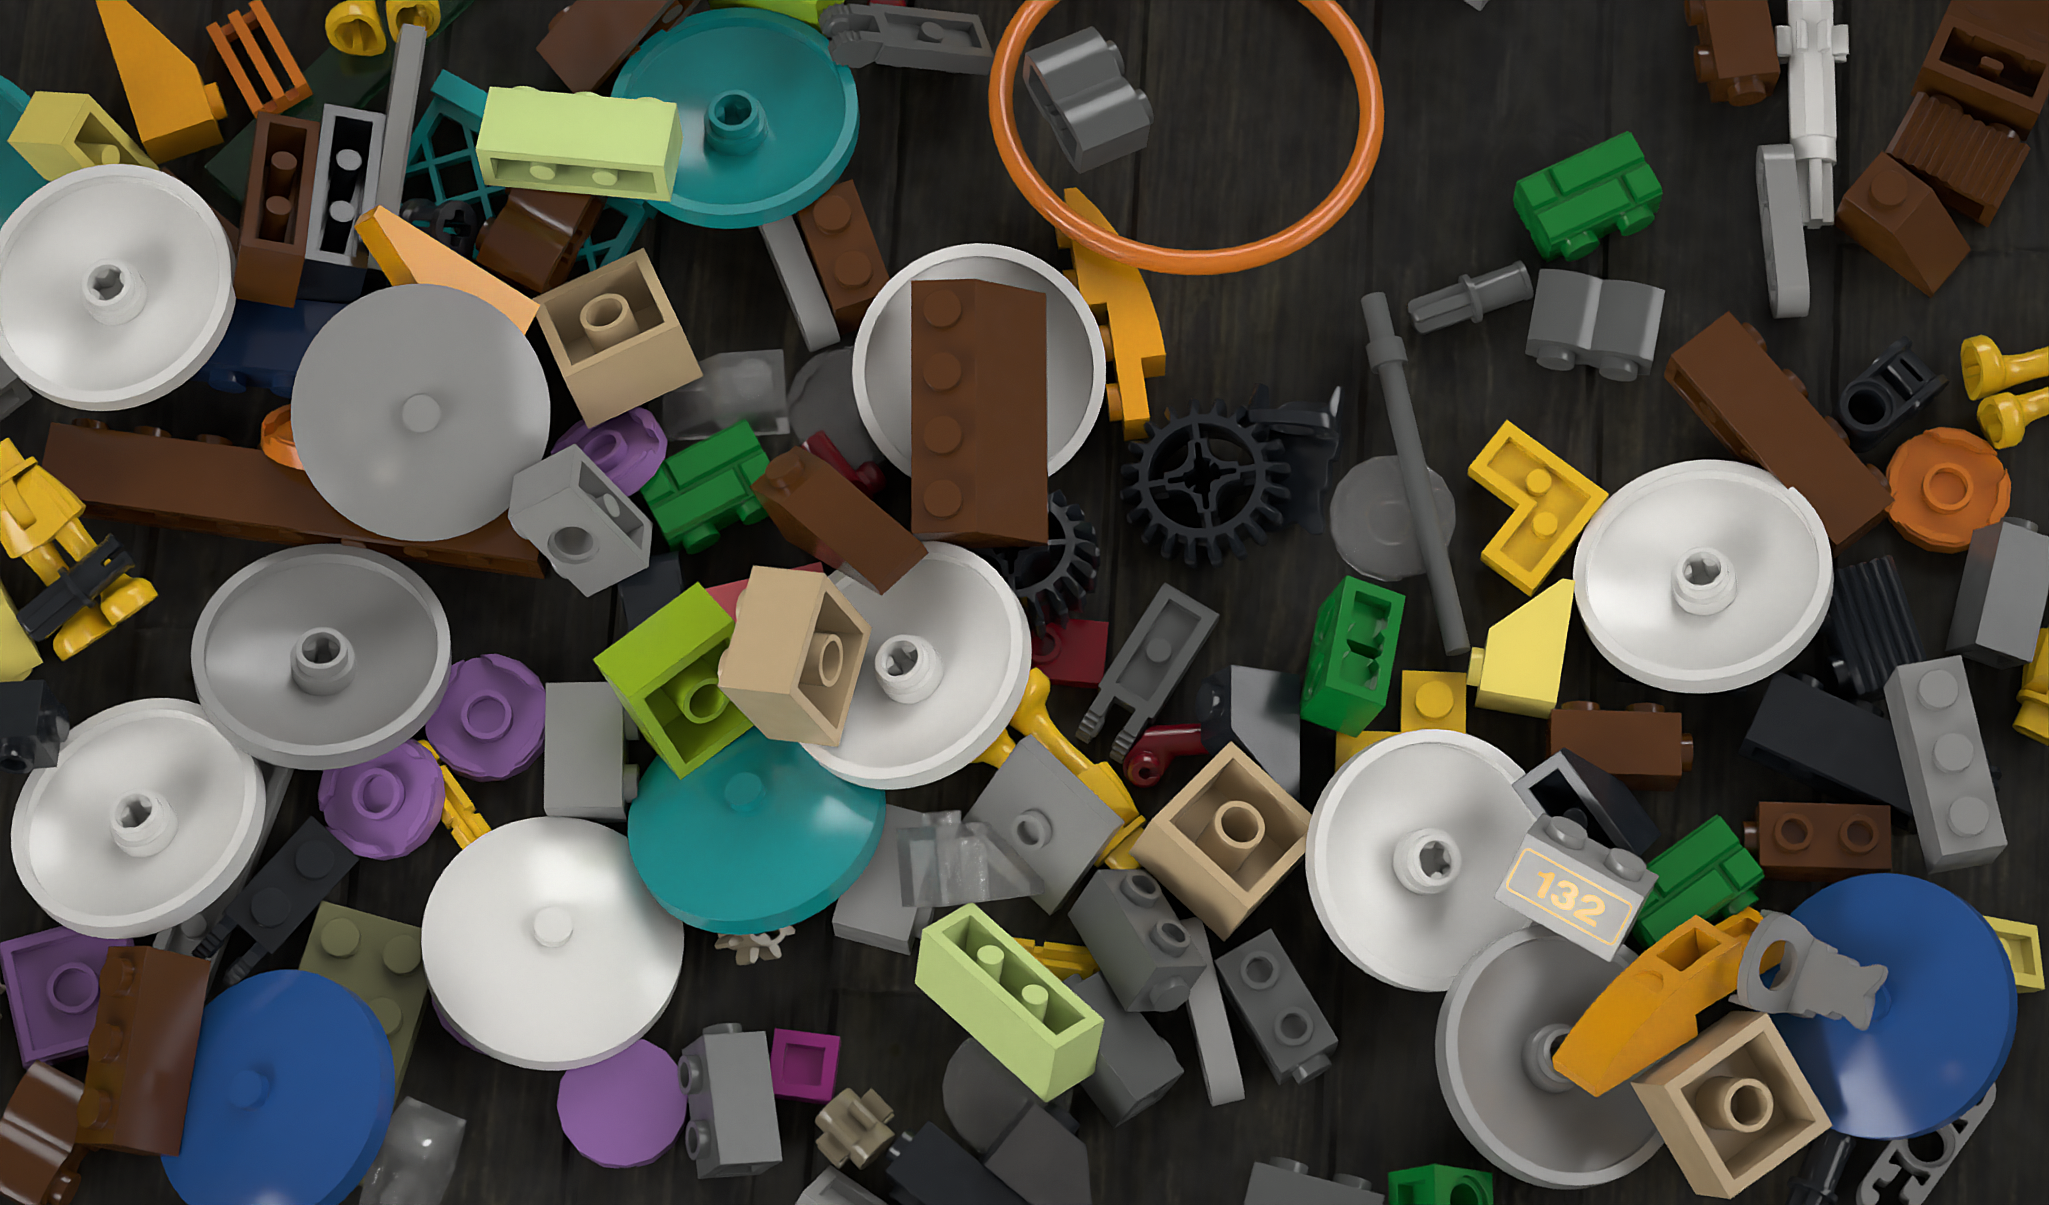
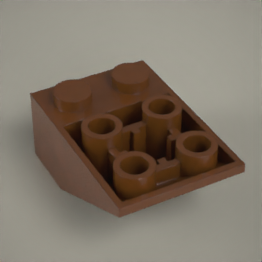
(1991, 61)

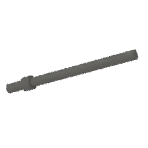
(1388, 358)

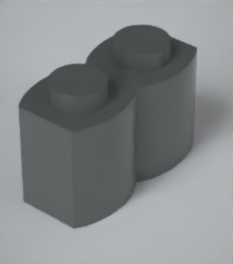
(1087, 99)
(1594, 324)

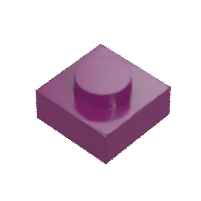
(804, 1066)

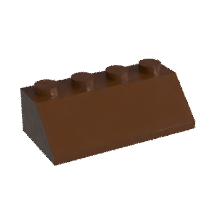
(979, 414)

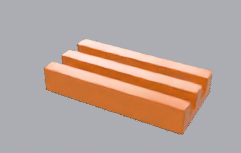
(241, 28)

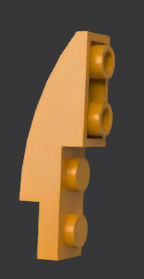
(1128, 319)
(1656, 1000)

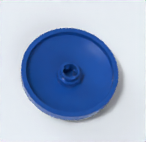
(1935, 1022)
(284, 1095)

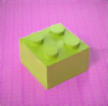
(670, 680)

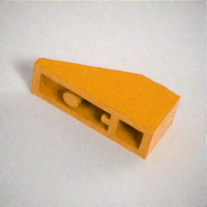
(163, 86)
(417, 258)

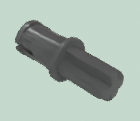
(1470, 298)

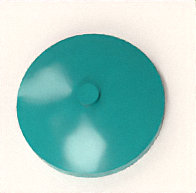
(757, 111)
(752, 836)

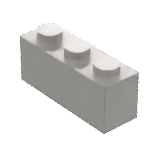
(1944, 764)

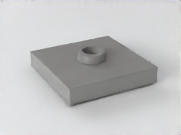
(1047, 819)

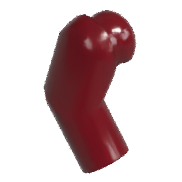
(866, 478)
(1158, 748)

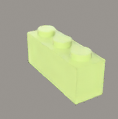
(580, 143)
(1009, 1001)

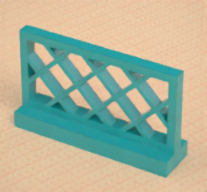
(465, 106)

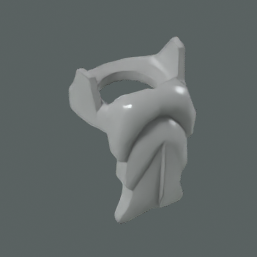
(1809, 977)

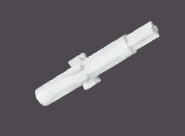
(1811, 48)

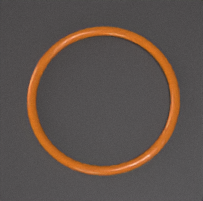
(1175, 260)

